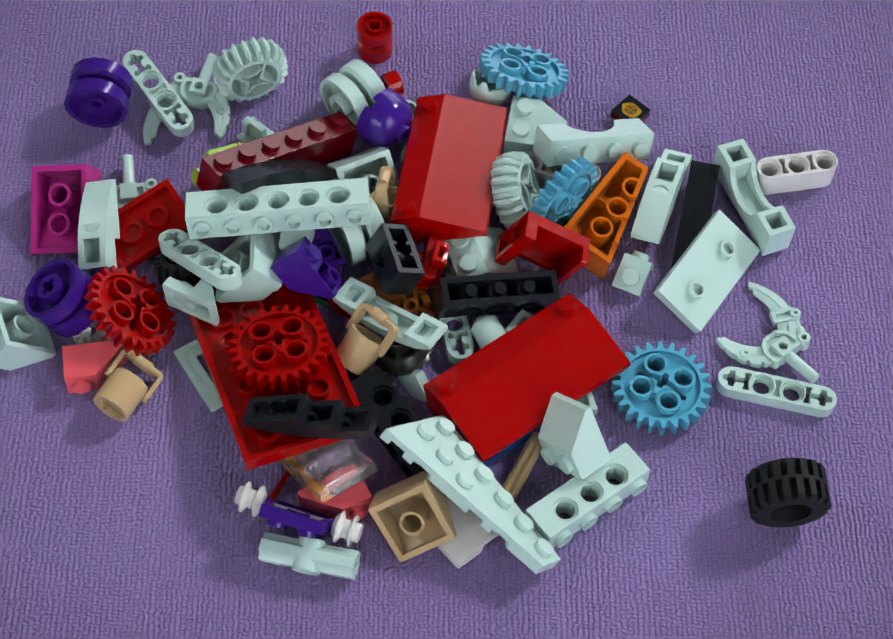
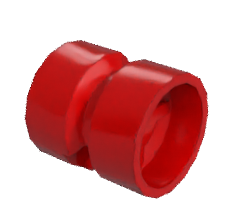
(374, 37)

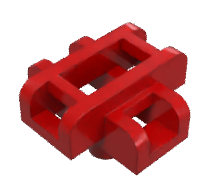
(433, 261)

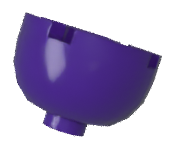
(387, 119)

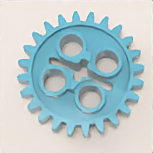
(523, 70)
(566, 191)
(648, 407)

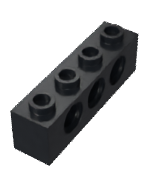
(494, 293)
(378, 387)

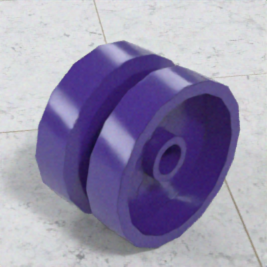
(99, 92)
(57, 297)

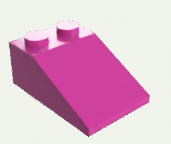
(56, 206)

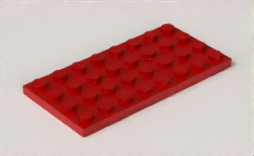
(256, 445)

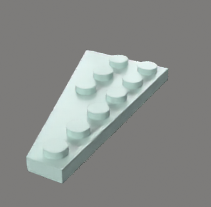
(471, 485)

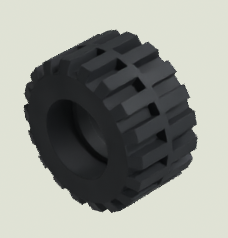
(787, 492)

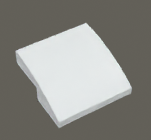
(469, 537)

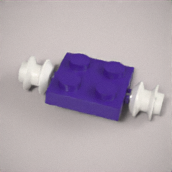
(285, 514)

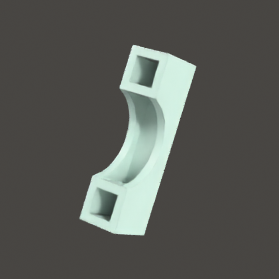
(560, 143)
(767, 224)

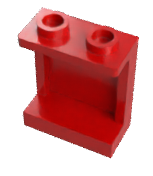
(544, 245)

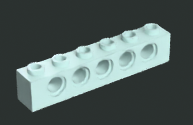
(278, 208)

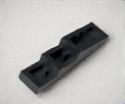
(276, 173)
(696, 204)
(311, 419)

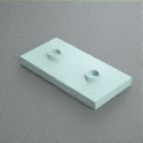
(707, 272)

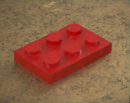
(145, 220)

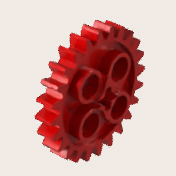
(129, 310)
(279, 347)

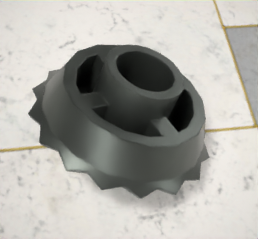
(402, 359)

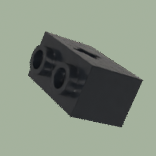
(395, 259)

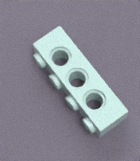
(568, 499)

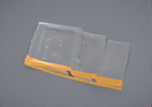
(330, 468)

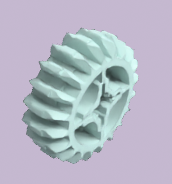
(250, 69)
(513, 186)

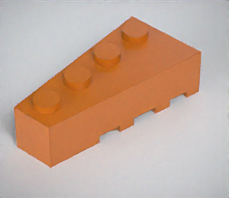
(607, 212)

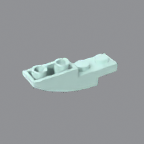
(660, 196)
(98, 227)

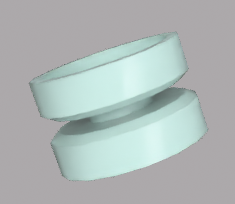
(351, 89)
(353, 239)

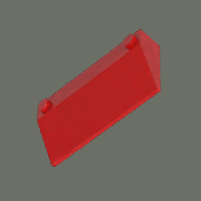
(448, 168)
(509, 382)

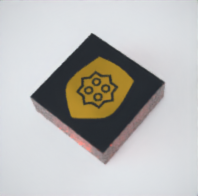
(629, 109)

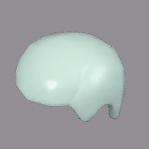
(486, 92)

